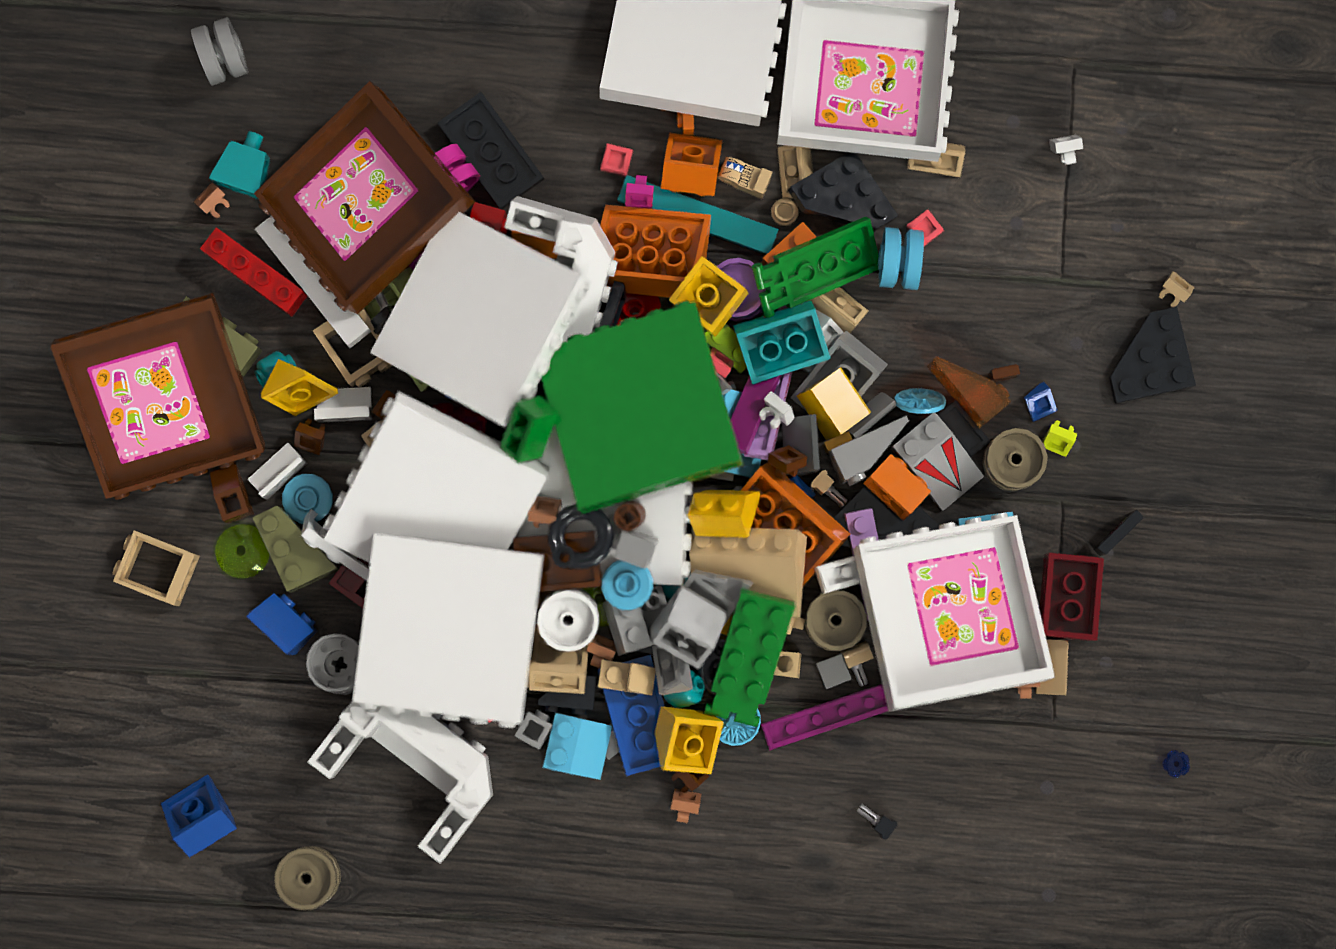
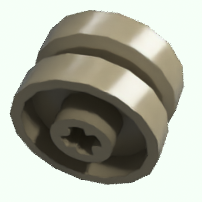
(1003, 471)
(847, 609)
(324, 875)

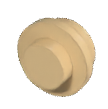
(784, 212)

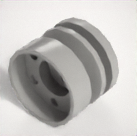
(323, 660)

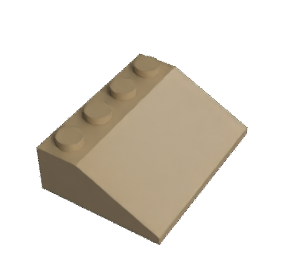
(767, 558)

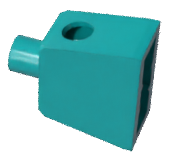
(242, 166)

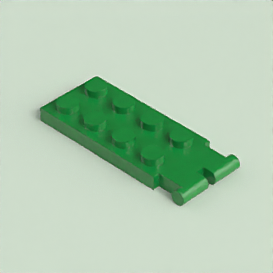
(817, 266)
(749, 656)

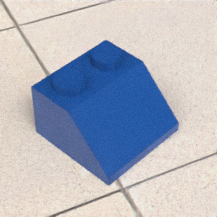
(283, 623)
(198, 816)

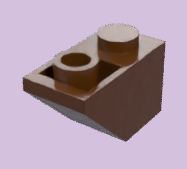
(230, 494)

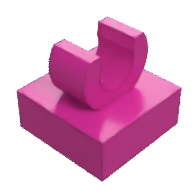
(639, 194)

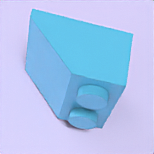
(577, 746)

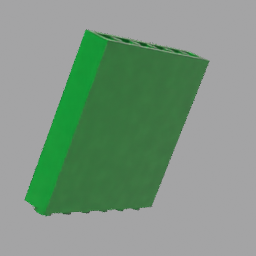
(639, 408)

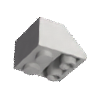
(688, 626)
(633, 627)

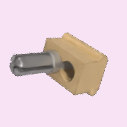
(823, 484)
(855, 656)

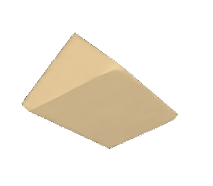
(949, 163)
(794, 165)
(840, 308)
(1059, 658)

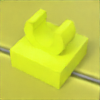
(1059, 439)

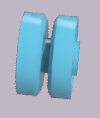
(897, 258)

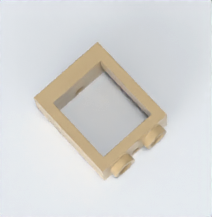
(362, 375)
(181, 578)

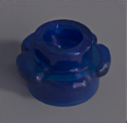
(1181, 769)

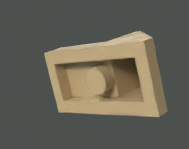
(626, 677)

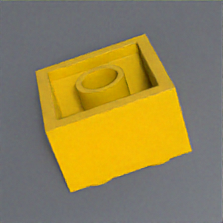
(713, 293)
(723, 512)
(687, 740)

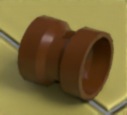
(634, 513)

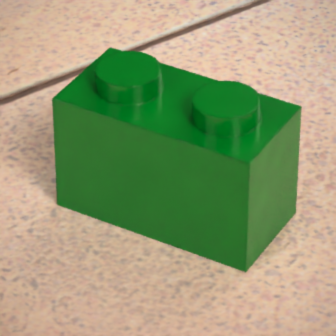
(529, 429)

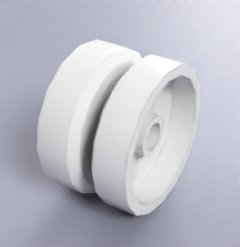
(562, 633)

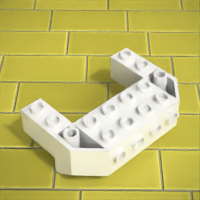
(579, 247)
(431, 750)

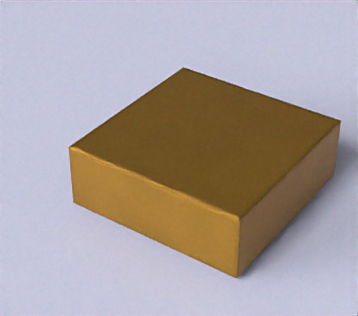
(837, 441)

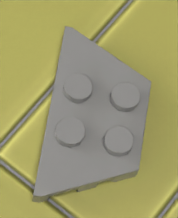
(718, 589)

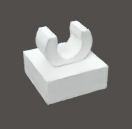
(1066, 147)
(778, 408)

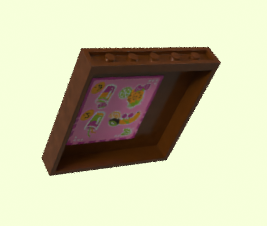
(362, 198)
(159, 396)

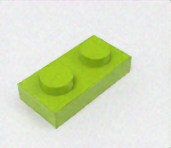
(728, 344)

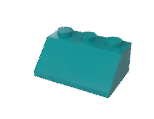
(782, 342)

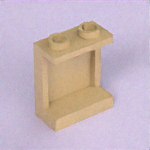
(557, 669)

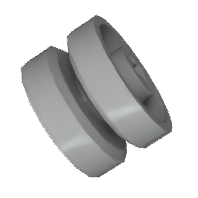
(217, 51)

